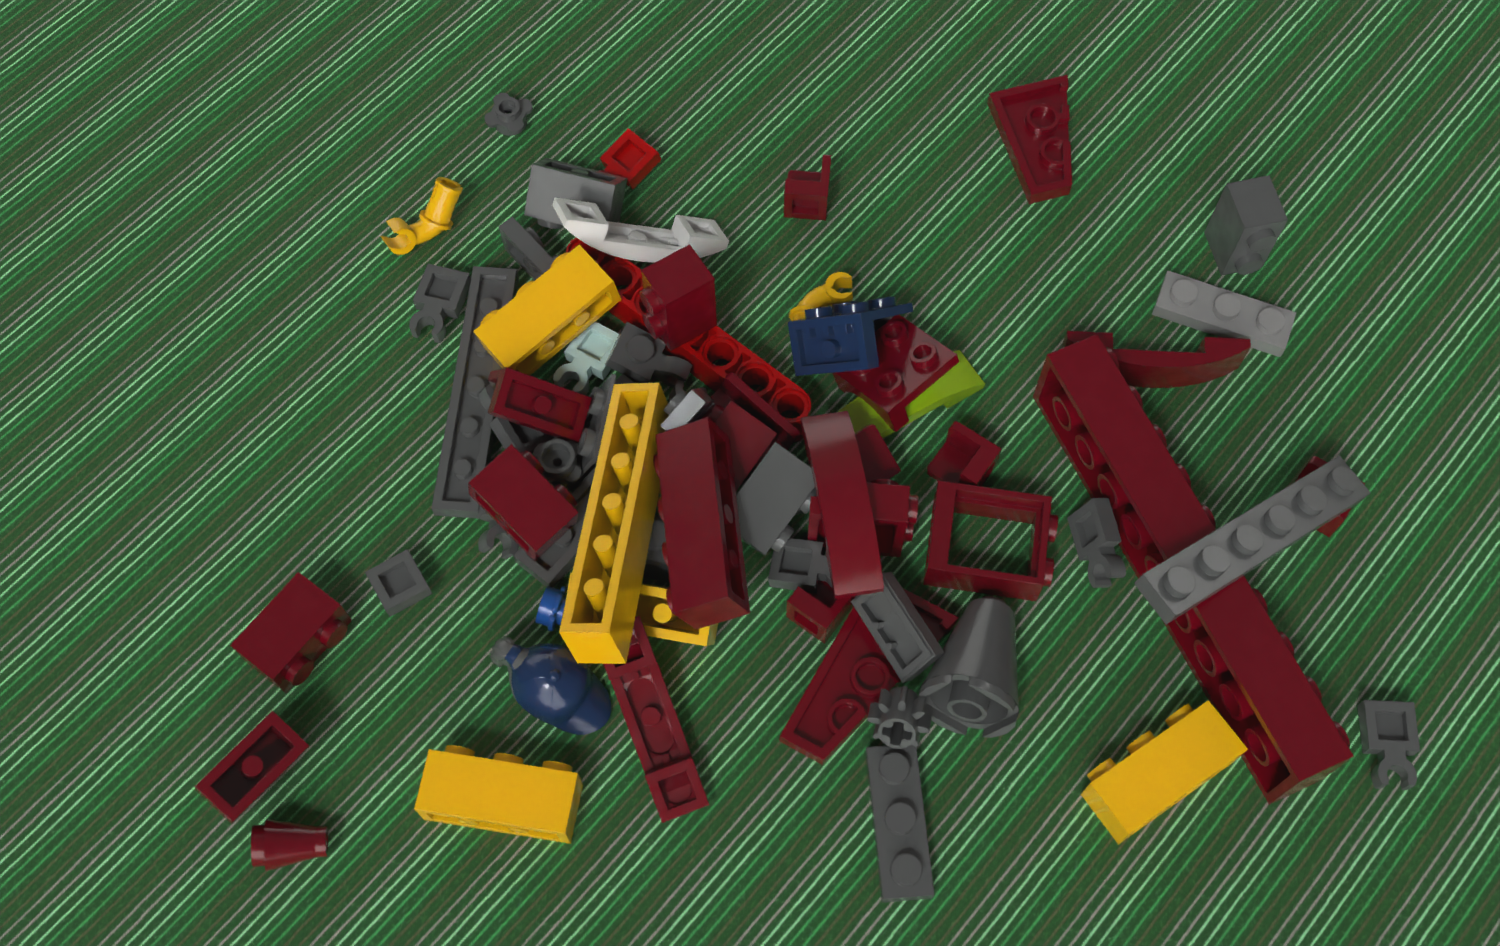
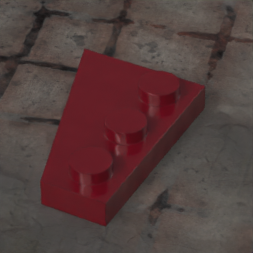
(1036, 135)

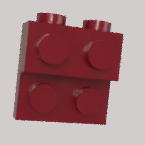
(893, 516)

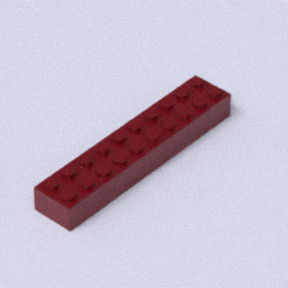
(1229, 637)

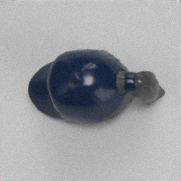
(554, 686)

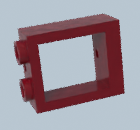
(996, 504)

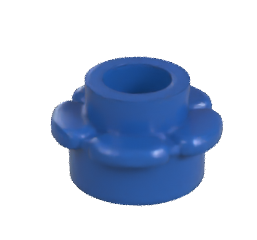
(551, 607)

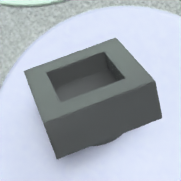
(398, 583)

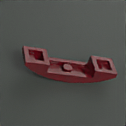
(1170, 368)
(843, 504)
(656, 730)

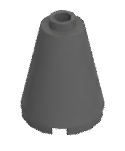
(978, 673)

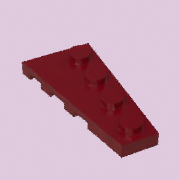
(848, 683)

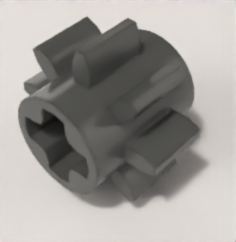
(899, 717)

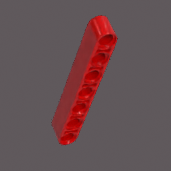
(705, 348)

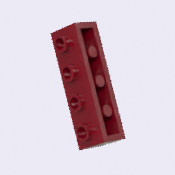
(701, 525)

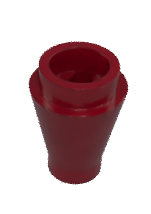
(286, 843)

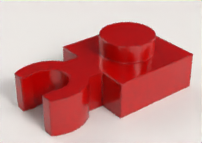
(630, 158)

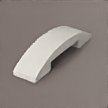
(636, 241)

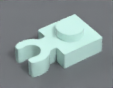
(587, 357)

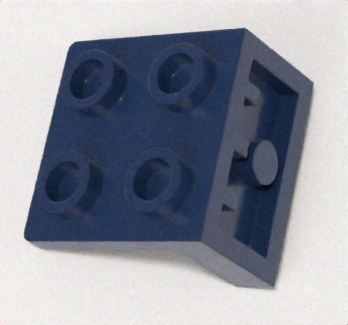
(840, 338)

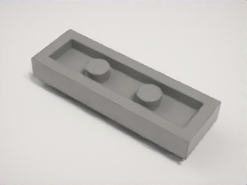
(1224, 313)

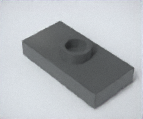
(898, 629)

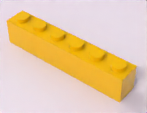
(616, 529)

